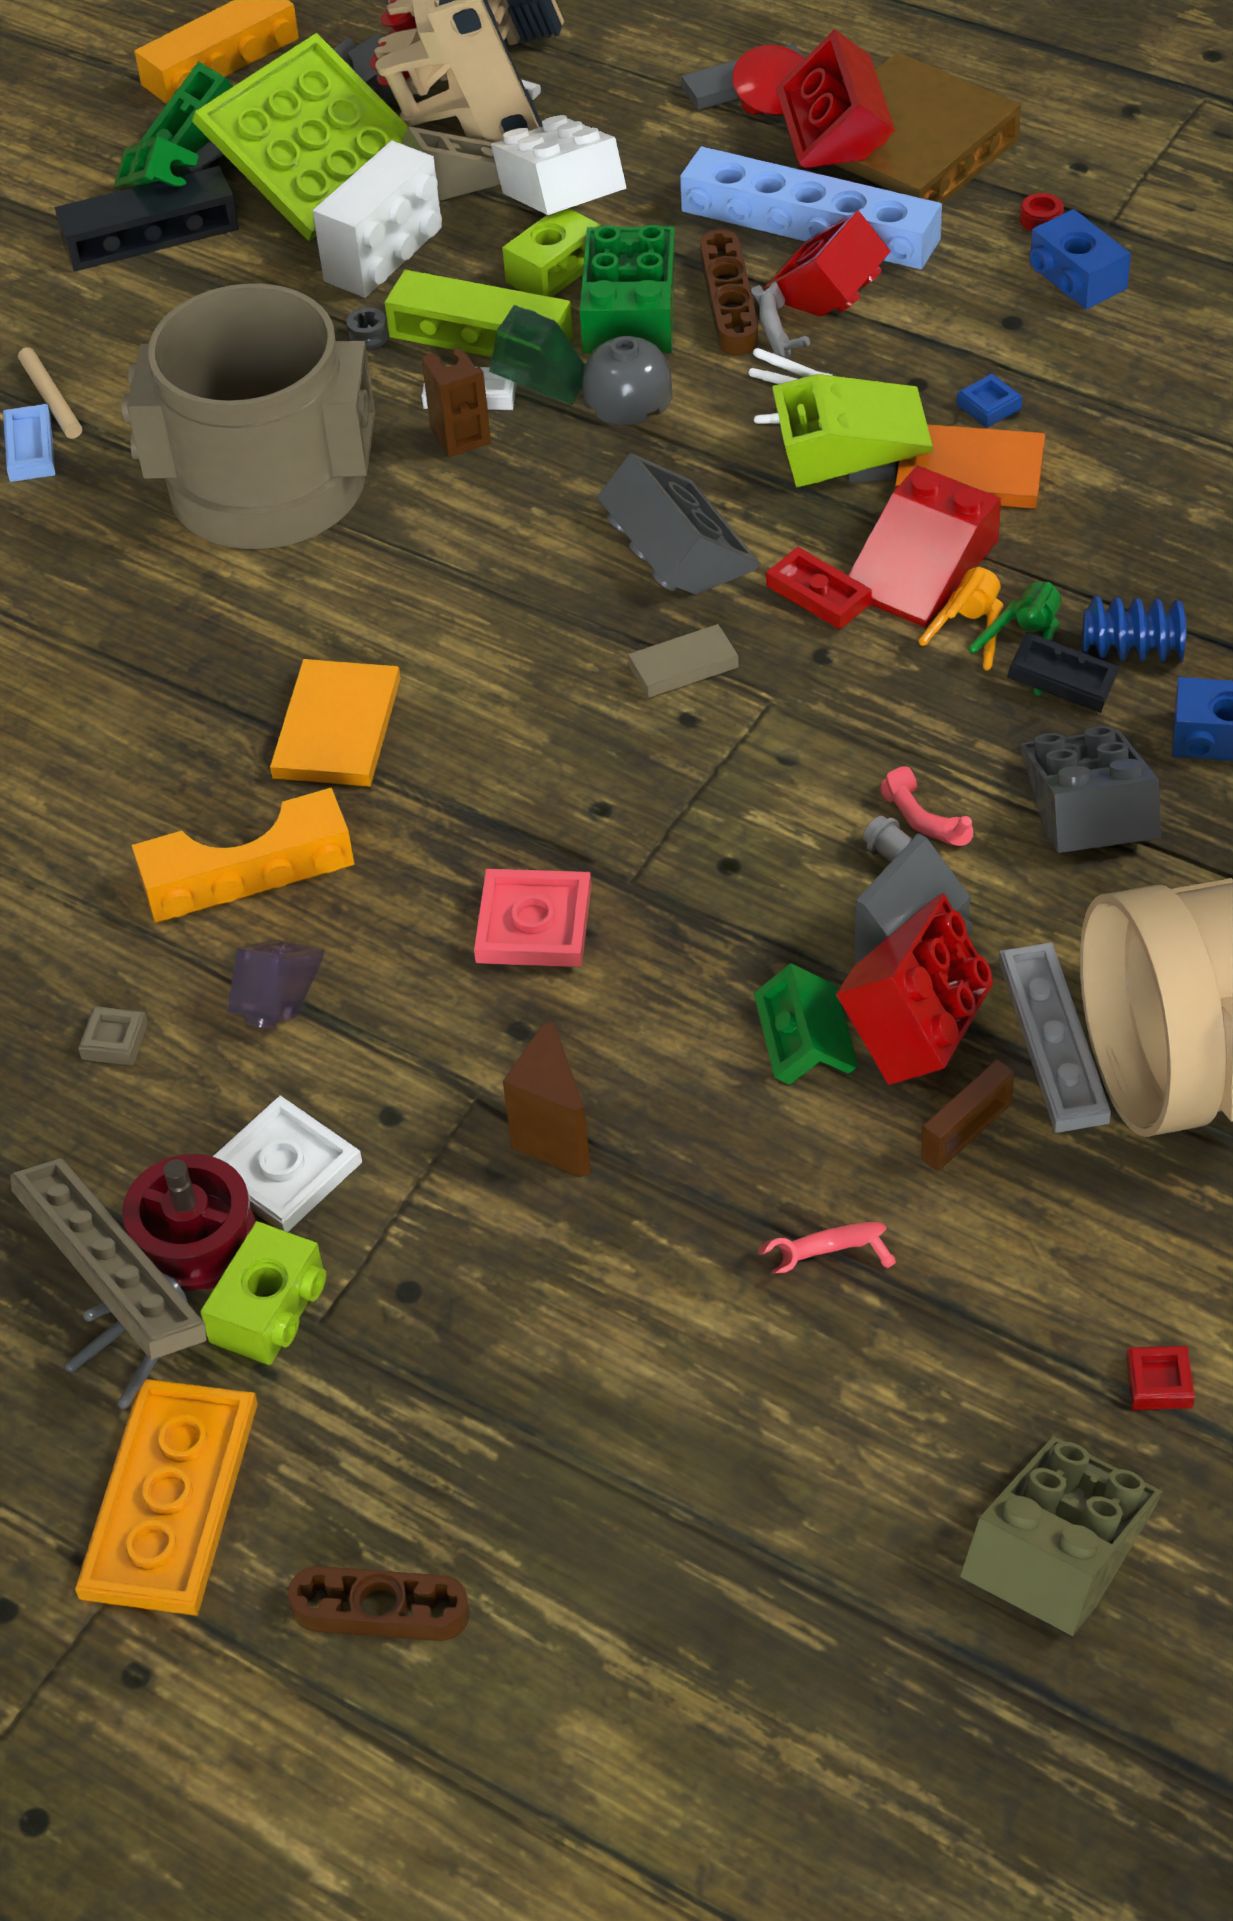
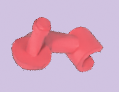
(898, 789)
(830, 1241)

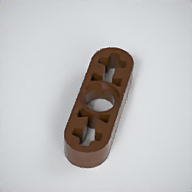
(361, 1583)

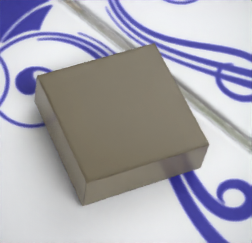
(113, 1035)

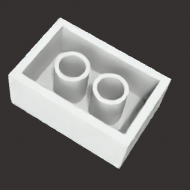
(558, 164)
(378, 219)

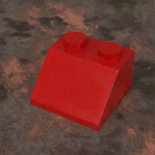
(832, 267)

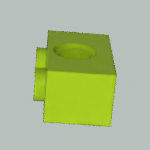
(548, 253)
(265, 1263)

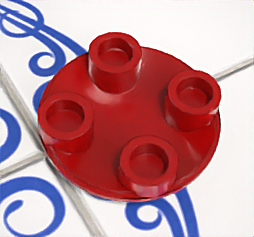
(759, 74)

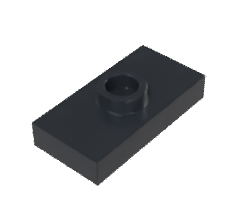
(1063, 672)

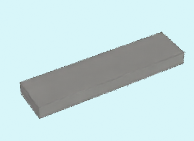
(1054, 1038)

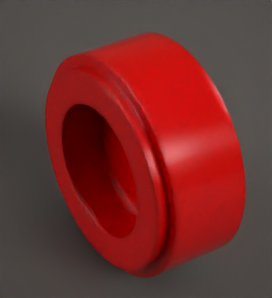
(1039, 209)

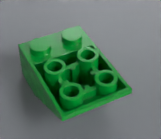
(628, 285)

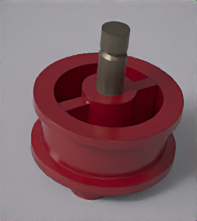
(189, 1217)

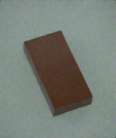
(967, 1115)

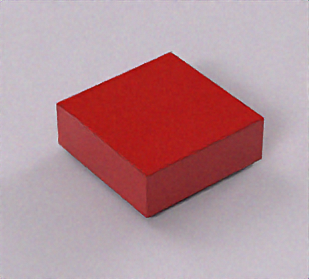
(1160, 1377)

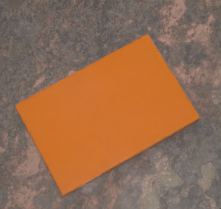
(986, 459)

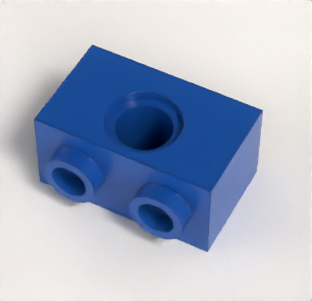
(1079, 259)
(1203, 719)

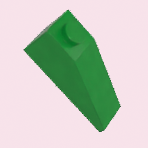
(176, 118)

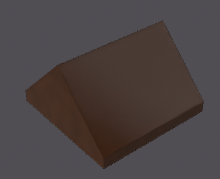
(546, 1106)

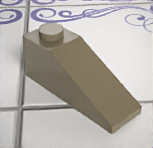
(459, 161)

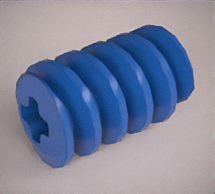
(1134, 628)

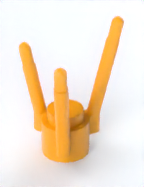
(972, 599)

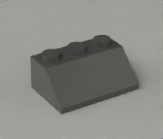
(674, 527)

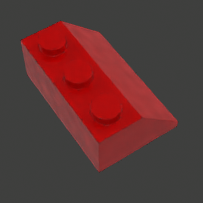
(835, 105)

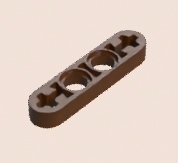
(729, 291)

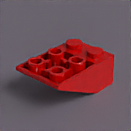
(917, 992)

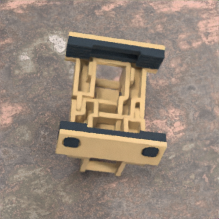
(467, 47)

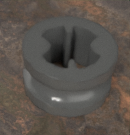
(367, 325)

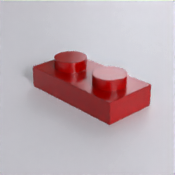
(818, 588)

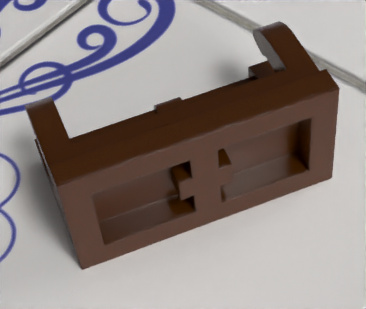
(456, 403)

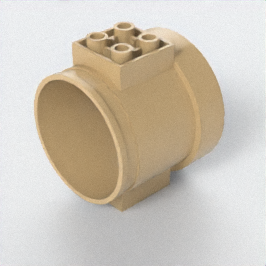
(1162, 1002)

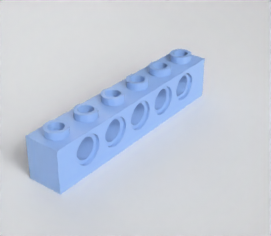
(806, 203)

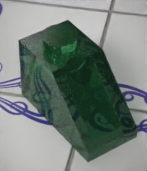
(537, 355)

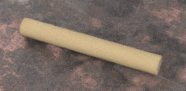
(50, 393)

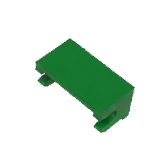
(152, 162)

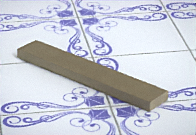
(108, 1259)

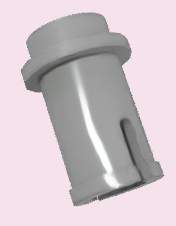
(885, 837)

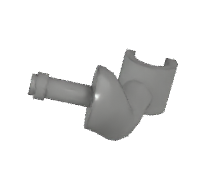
(769, 303)

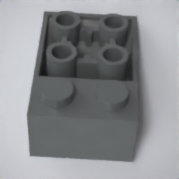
(1092, 789)

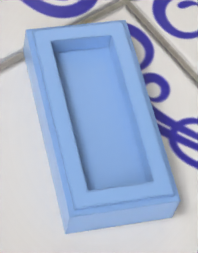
(28, 442)

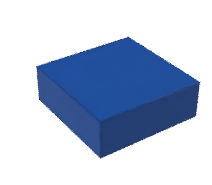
(989, 400)

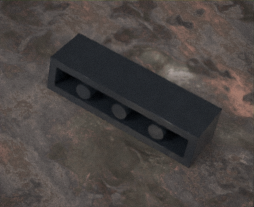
(146, 219)

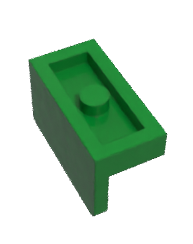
(803, 1024)

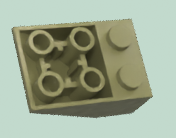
(1059, 1534)

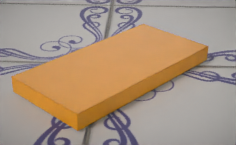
(167, 1497)

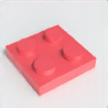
(533, 917)

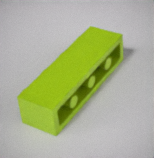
(461, 312)

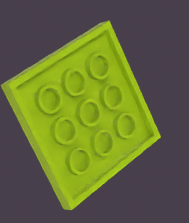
(300, 128)

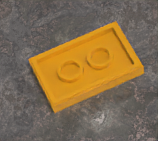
(336, 723)

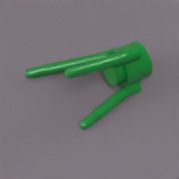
(1033, 612)

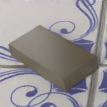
(683, 660)

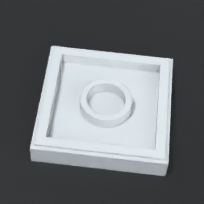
(288, 1162)

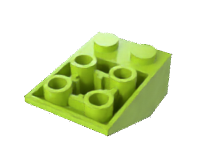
(848, 425)

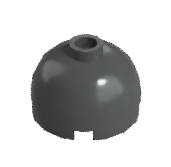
(626, 380)

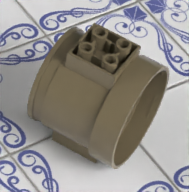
(252, 416)

